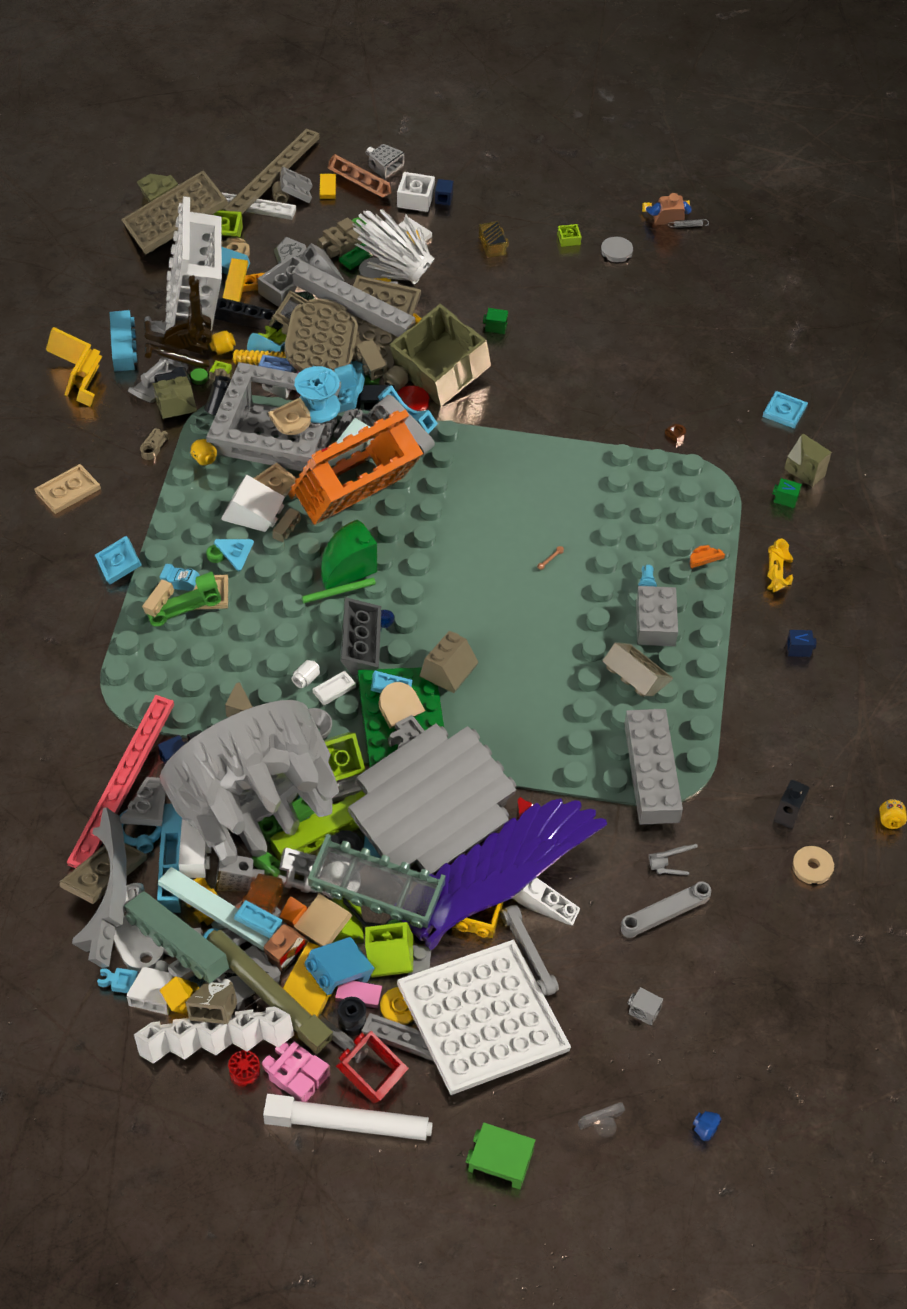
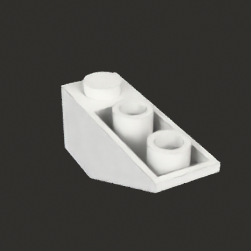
(548, 902)

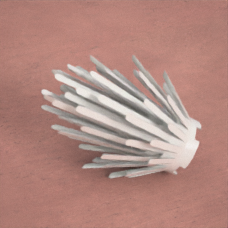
(394, 246)

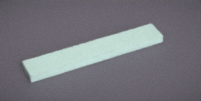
(209, 904)

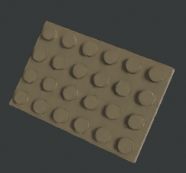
(156, 221)
(397, 295)

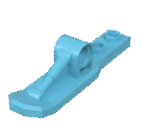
(352, 382)

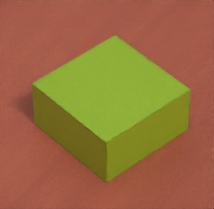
(569, 235)

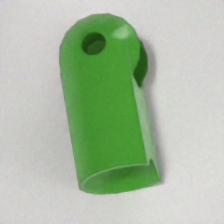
(268, 864)

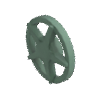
(207, 421)

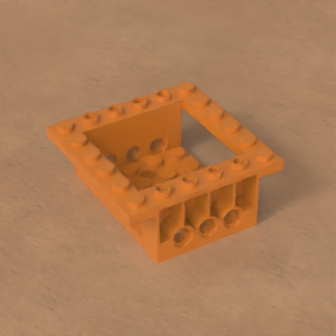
(391, 450)

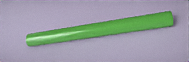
(338, 590)

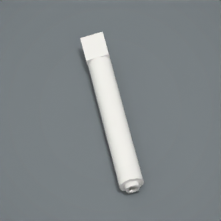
(285, 1111)

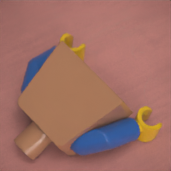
(668, 209)

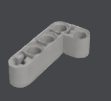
(388, 406)

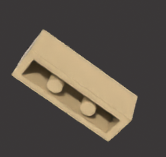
(158, 598)

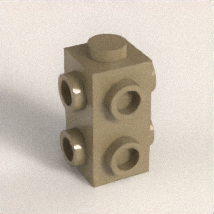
(371, 358)

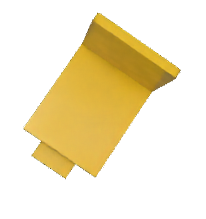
(78, 353)

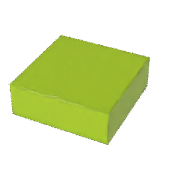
(217, 364)

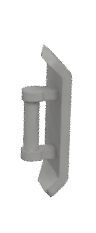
(145, 388)

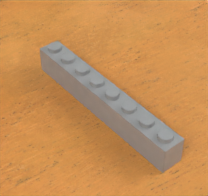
(355, 300)

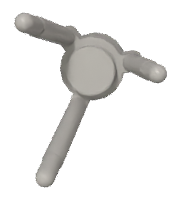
(659, 860)

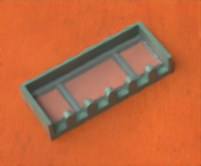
(375, 883)

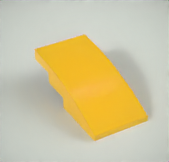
(304, 987)

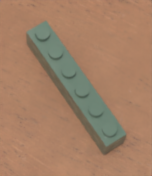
(176, 937)

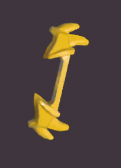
(779, 552)

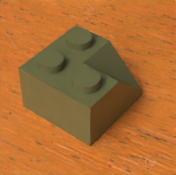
(156, 185)
(174, 397)
(808, 460)

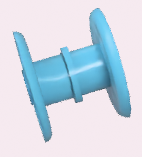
(317, 391)

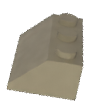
(449, 662)
(636, 669)

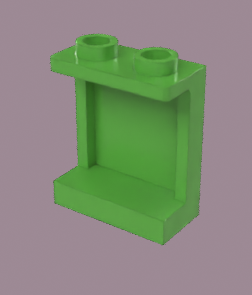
(501, 1154)

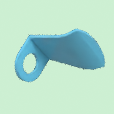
(260, 343)

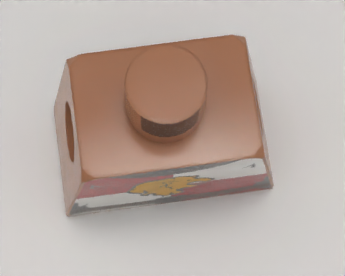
(284, 947)

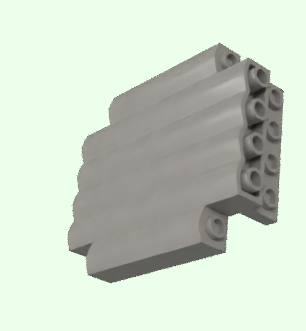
(433, 799)

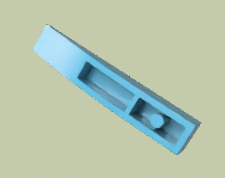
(169, 855)

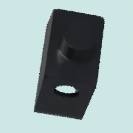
(794, 797)

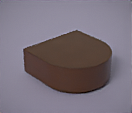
(676, 432)

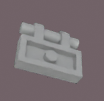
(296, 863)

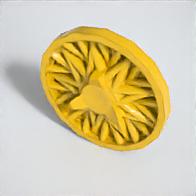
(395, 1008)

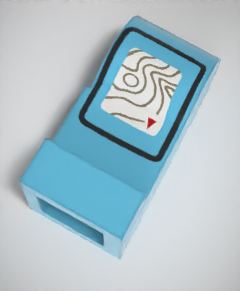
(180, 578)

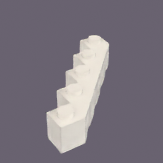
(187, 1036)

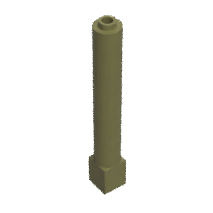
(309, 1027)

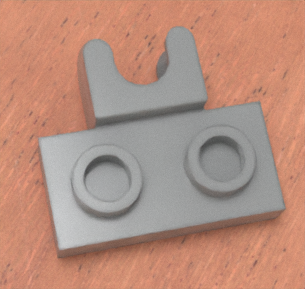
(406, 731)

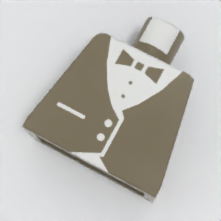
(212, 1003)

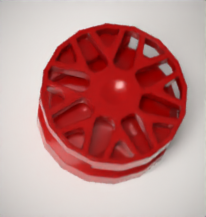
(244, 1068)

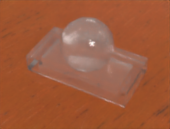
(603, 1120)

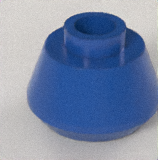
(706, 1124)

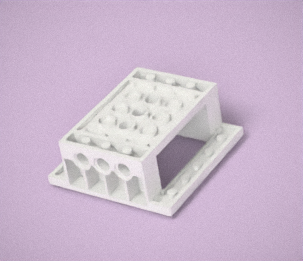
(194, 255)

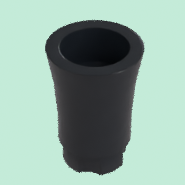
(217, 393)

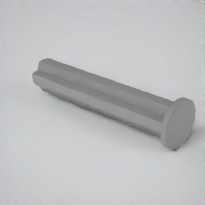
(344, 1040)

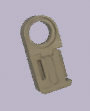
(153, 442)

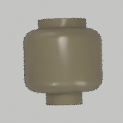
(396, 376)

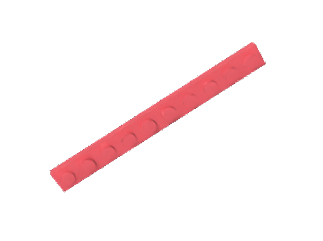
(123, 776)

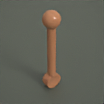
(560, 550)

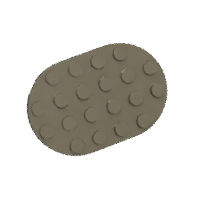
(320, 335)

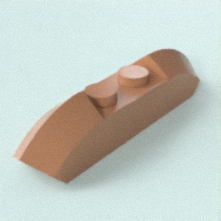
(359, 176)

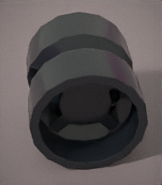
(351, 1015)

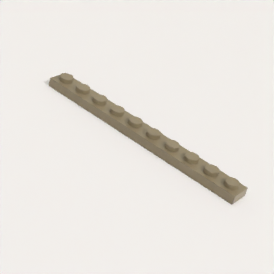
(272, 171)

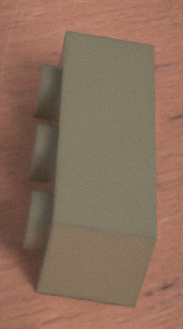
(286, 525)

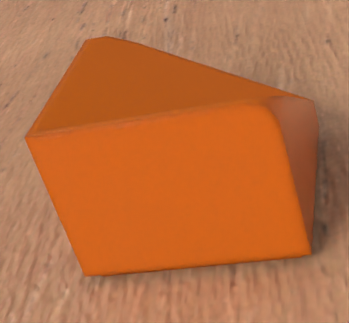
(292, 911)

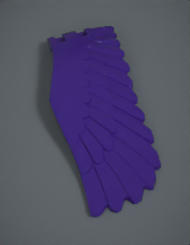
(507, 862)

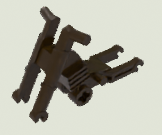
(184, 334)

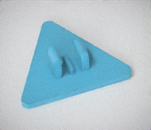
(235, 550)

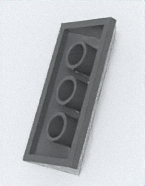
(360, 635)

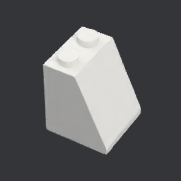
(254, 505)

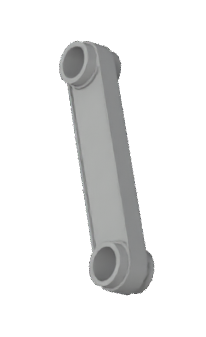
(665, 909)
(512, 917)

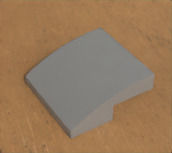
(295, 184)

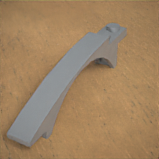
(100, 931)

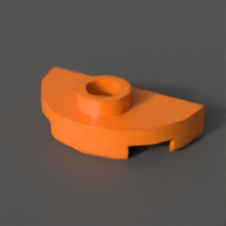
(705, 555)

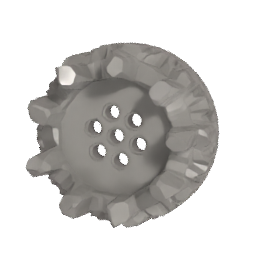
(248, 772)

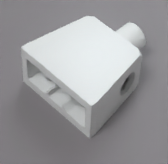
(146, 987)

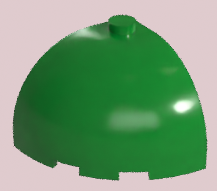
(349, 556)

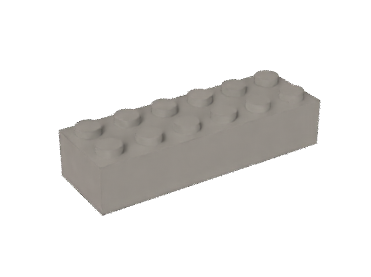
(653, 766)

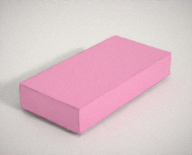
(368, 993)

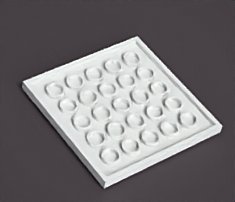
(483, 1016)

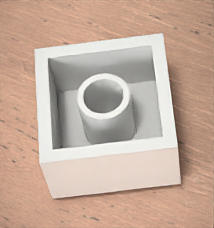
(415, 191)

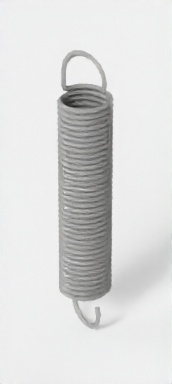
(688, 223)

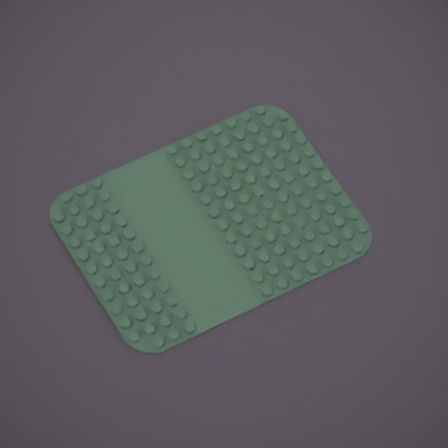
(460, 558)

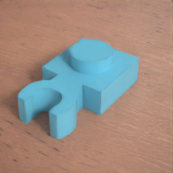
(120, 980)

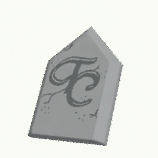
(287, 248)

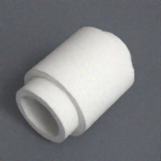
(305, 674)

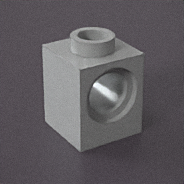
(645, 1006)

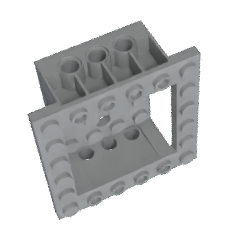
(240, 419)

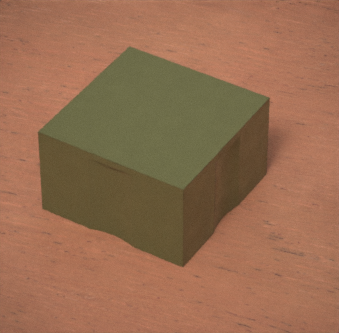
(441, 354)

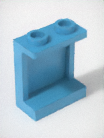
(338, 964)

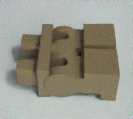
(339, 238)

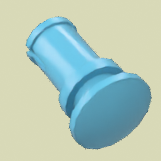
(647, 577)

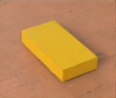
(327, 186)

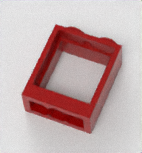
(397, 1066)

